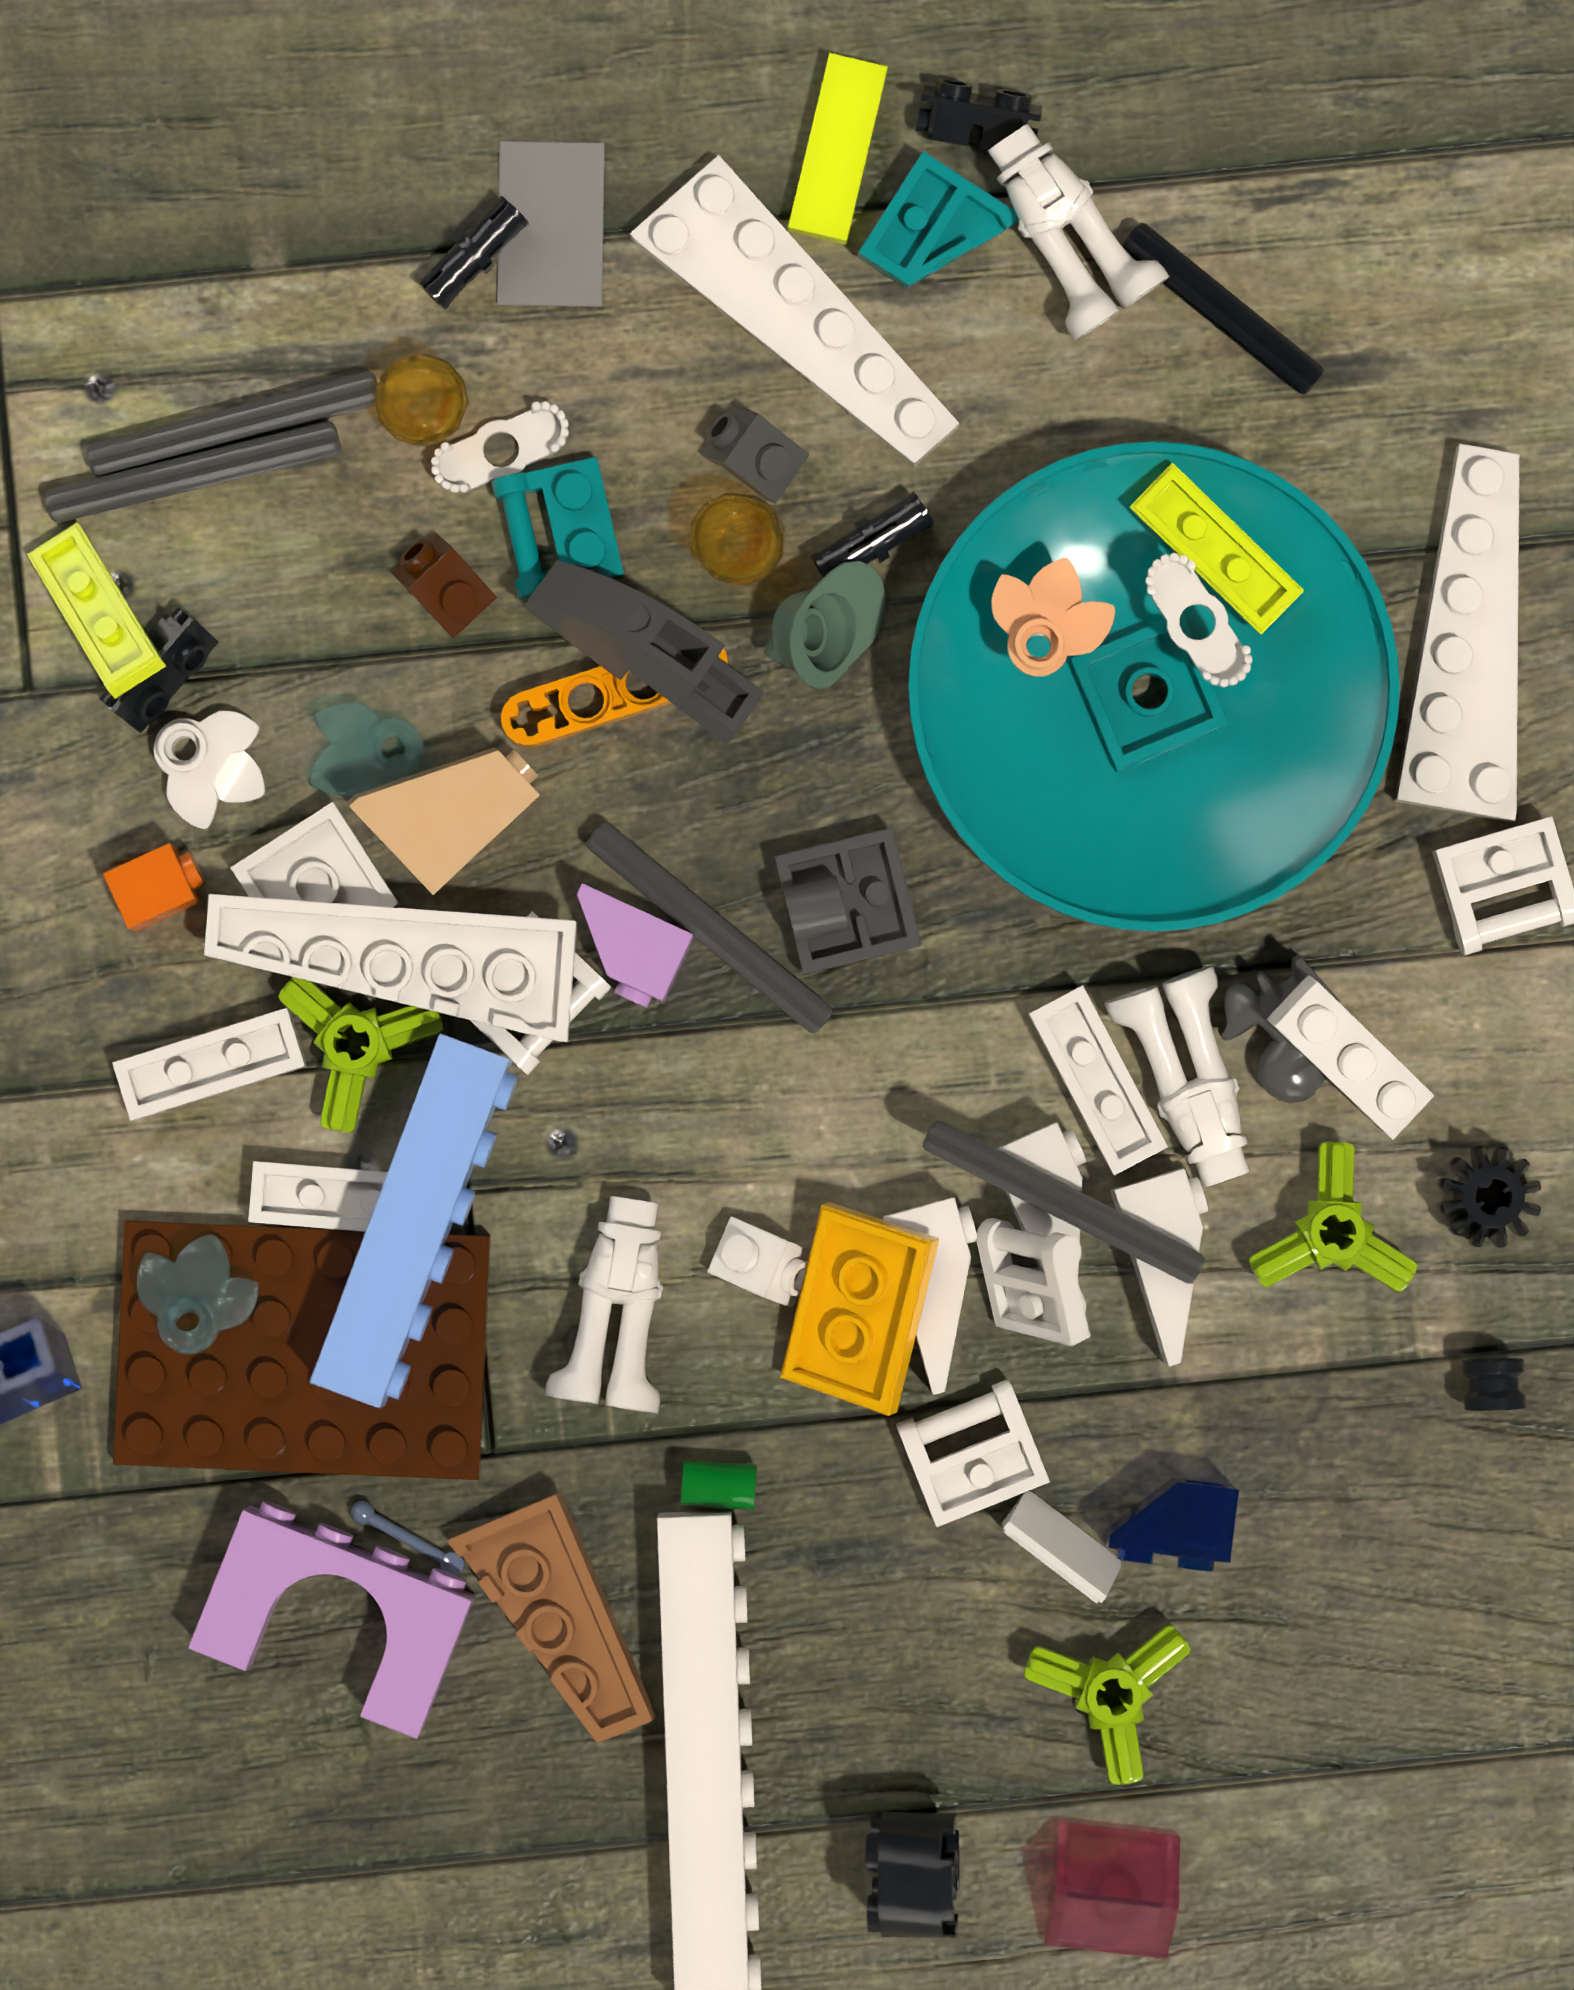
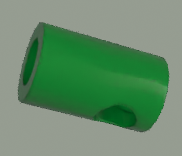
(718, 1485)

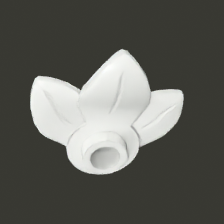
(215, 771)

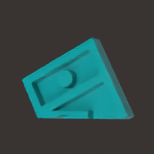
(933, 223)

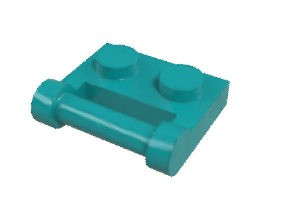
(576, 516)

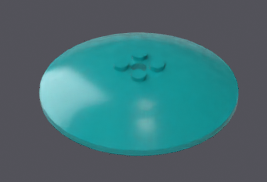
(1174, 806)

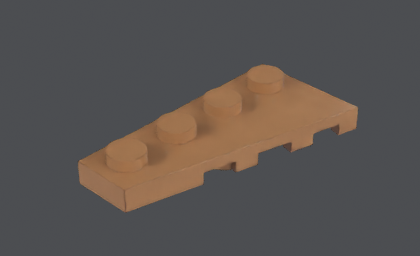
(554, 1599)

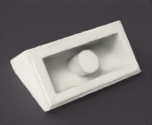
(1062, 1546)

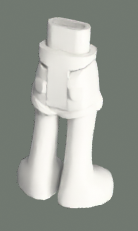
(1047, 199)
(1198, 1110)
(621, 1273)

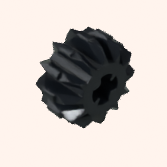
(1481, 1176)

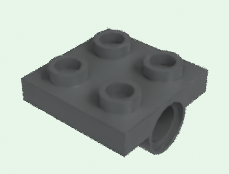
(848, 901)

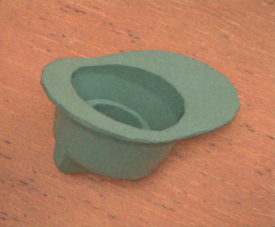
(830, 625)

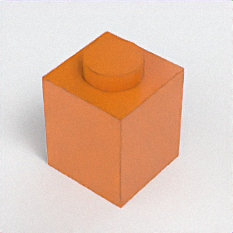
(155, 886)

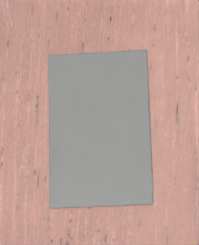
(561, 249)

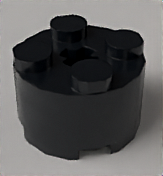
(916, 1874)

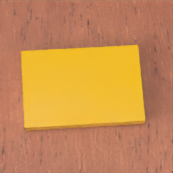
(859, 1308)

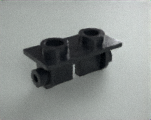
(958, 108)
(184, 651)

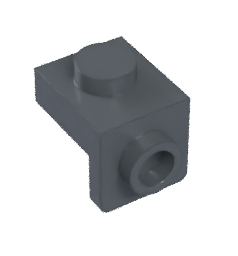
(754, 452)

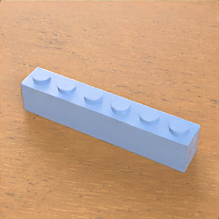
(412, 1222)

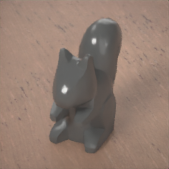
(1281, 1066)

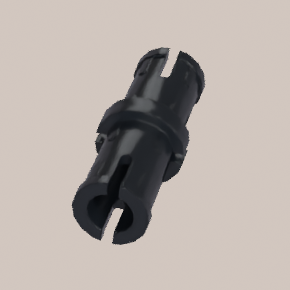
(473, 252)
(907, 518)

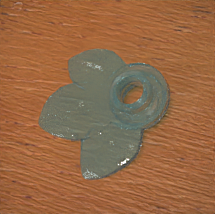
(356, 756)
(197, 1285)

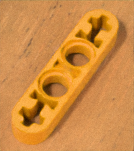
(617, 706)

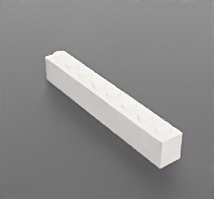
(705, 1752)

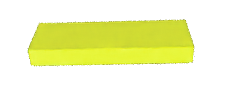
(837, 149)
(1218, 546)
(96, 610)

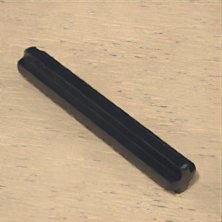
(1225, 310)

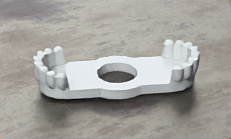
(538, 435)
(1174, 588)

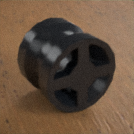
(1493, 1384)

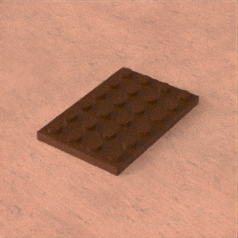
(251, 1390)

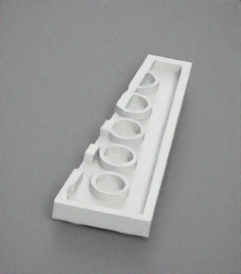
(759, 277)
(1465, 689)
(452, 963)

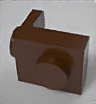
(443, 583)

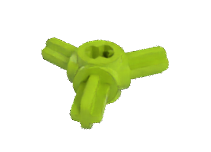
(346, 1073)
(1335, 1201)
(1133, 1673)

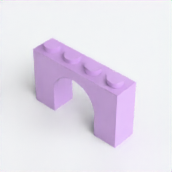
(419, 1610)

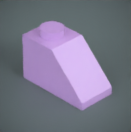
(634, 946)

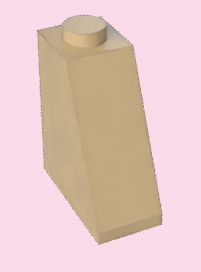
(447, 812)

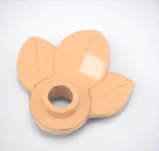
(1051, 610)

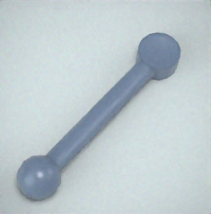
(363, 1513)

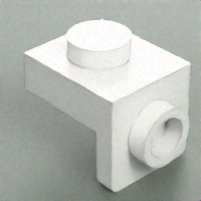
(760, 1262)

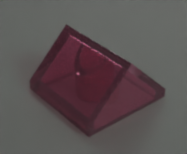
(1114, 1890)

